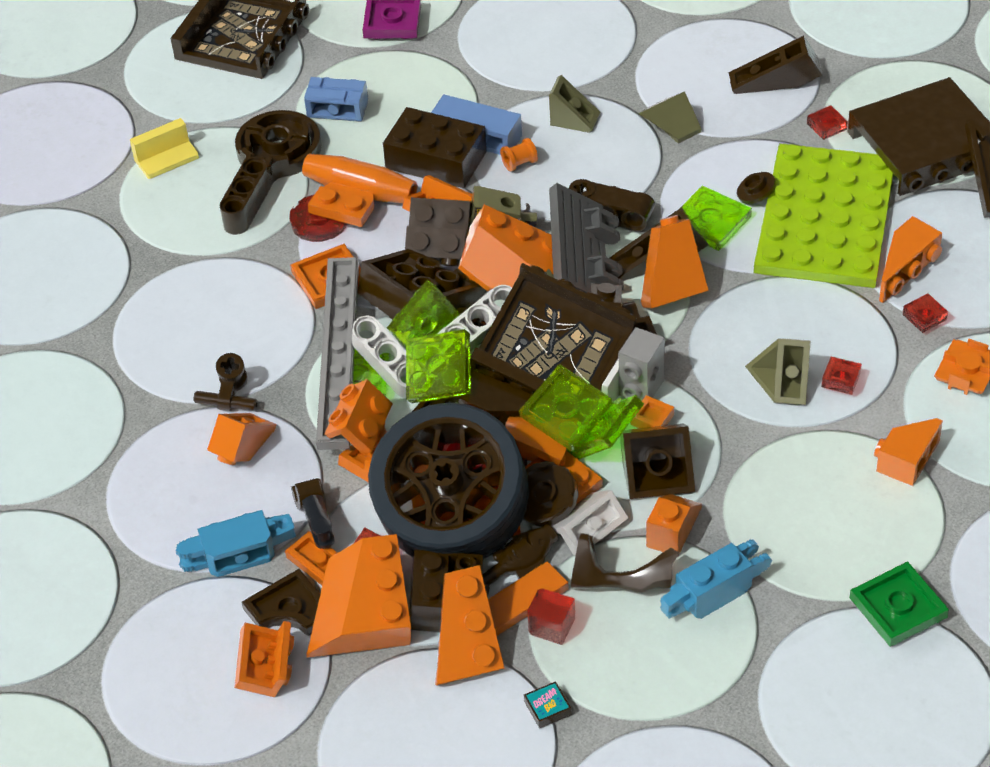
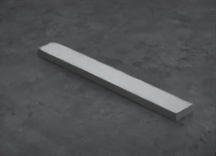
(337, 345)

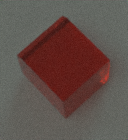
(551, 616)

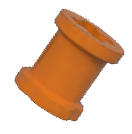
(519, 154)

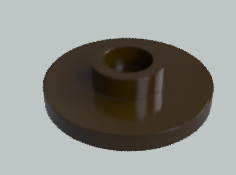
(756, 187)

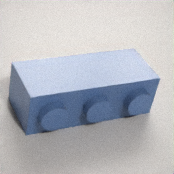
(501, 126)

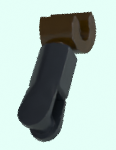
(311, 497)

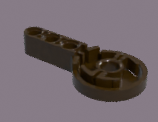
(266, 162)

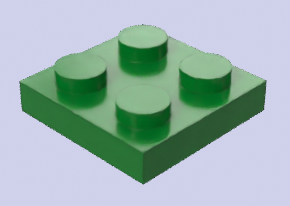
(899, 603)

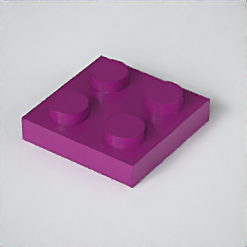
(391, 19)

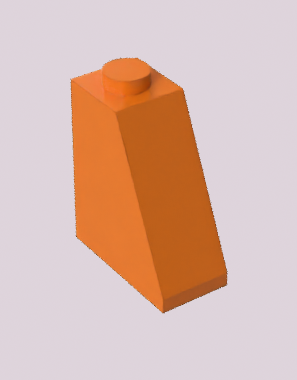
(672, 264)

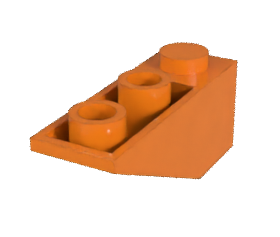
(911, 250)

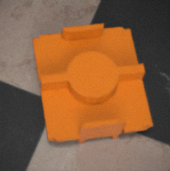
(965, 366)

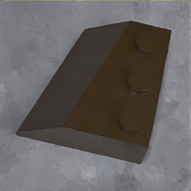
(394, 278)

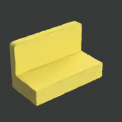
(163, 149)

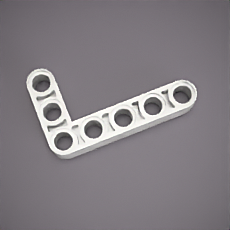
(385, 343)

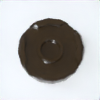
(551, 494)

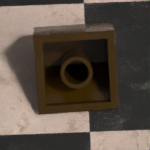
(657, 461)

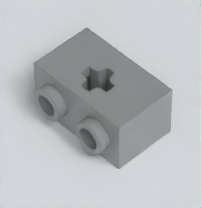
(641, 364)

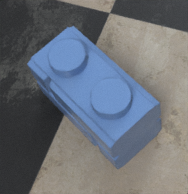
(336, 99)

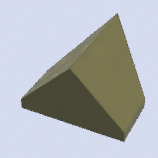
(570, 108)
(674, 117)
(783, 370)

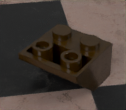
(427, 585)

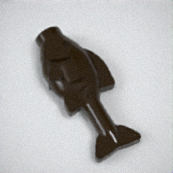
(521, 554)

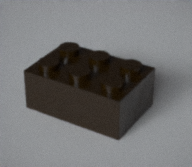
(435, 146)

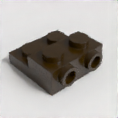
(438, 228)

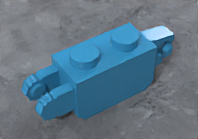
(235, 543)
(715, 580)

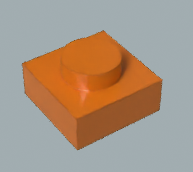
(653, 414)

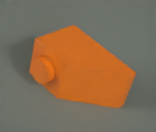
(239, 436)
(908, 450)
(671, 522)

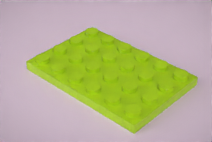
(825, 216)

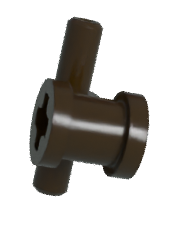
(232, 378)

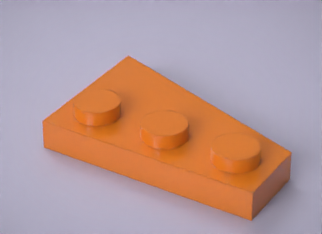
(467, 629)

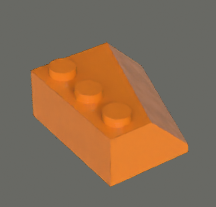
(500, 245)
(362, 600)

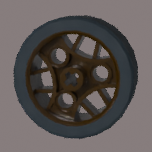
(449, 481)

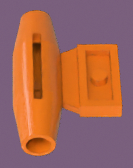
(352, 187)

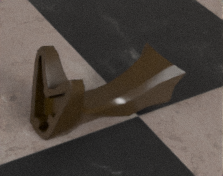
(590, 575)

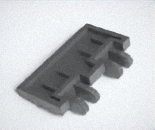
(579, 239)

